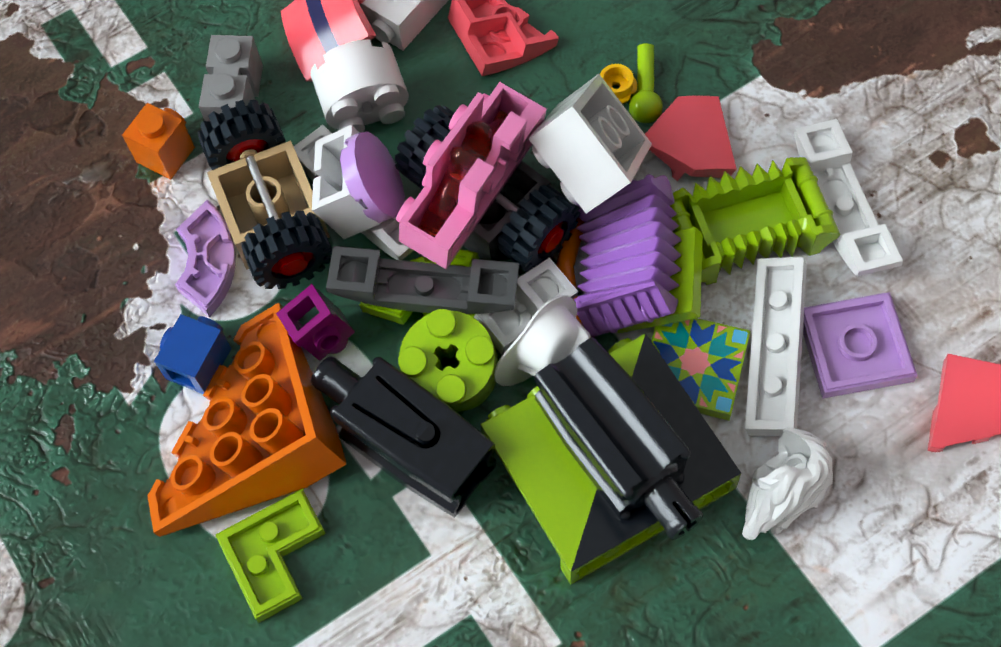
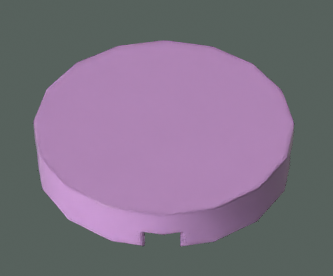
(372, 176)

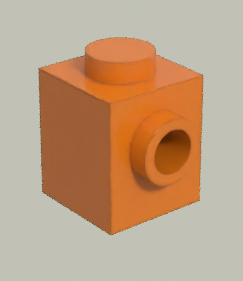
(159, 140)

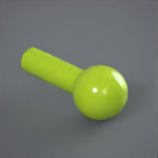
(645, 104)

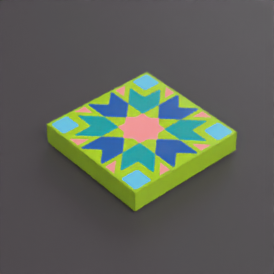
(705, 361)

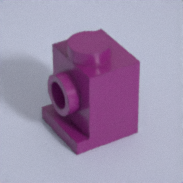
(325, 332)

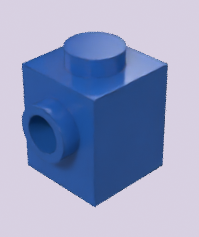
(192, 352)

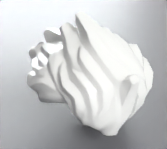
(788, 483)

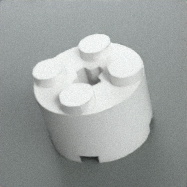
(360, 85)

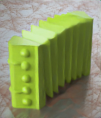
(756, 215)

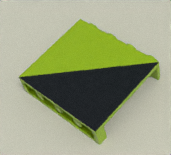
(566, 500)

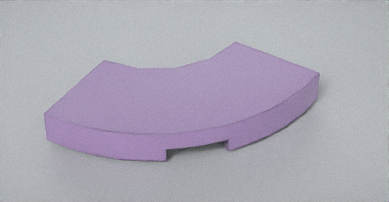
(209, 260)

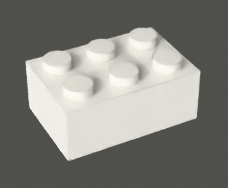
(590, 144)

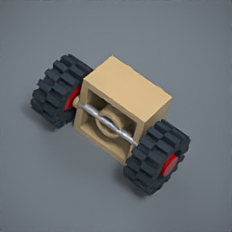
(264, 195)

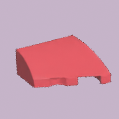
(497, 34)

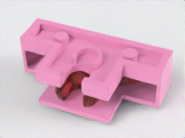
(468, 171)

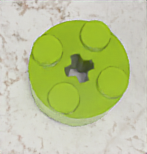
(445, 335)

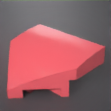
(693, 138)

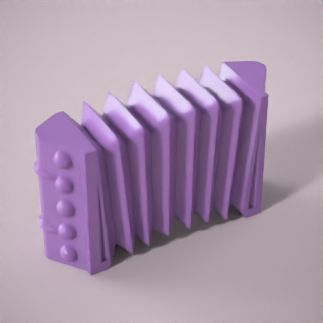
(629, 257)

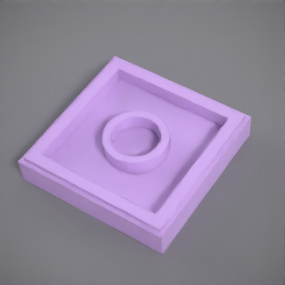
(857, 345)

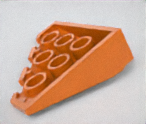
(257, 436)

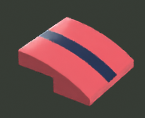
(321, 25)

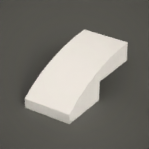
(532, 292)

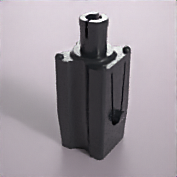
(407, 432)
(617, 436)

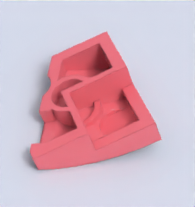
(966, 403)

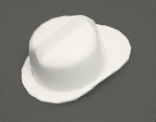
(546, 340)

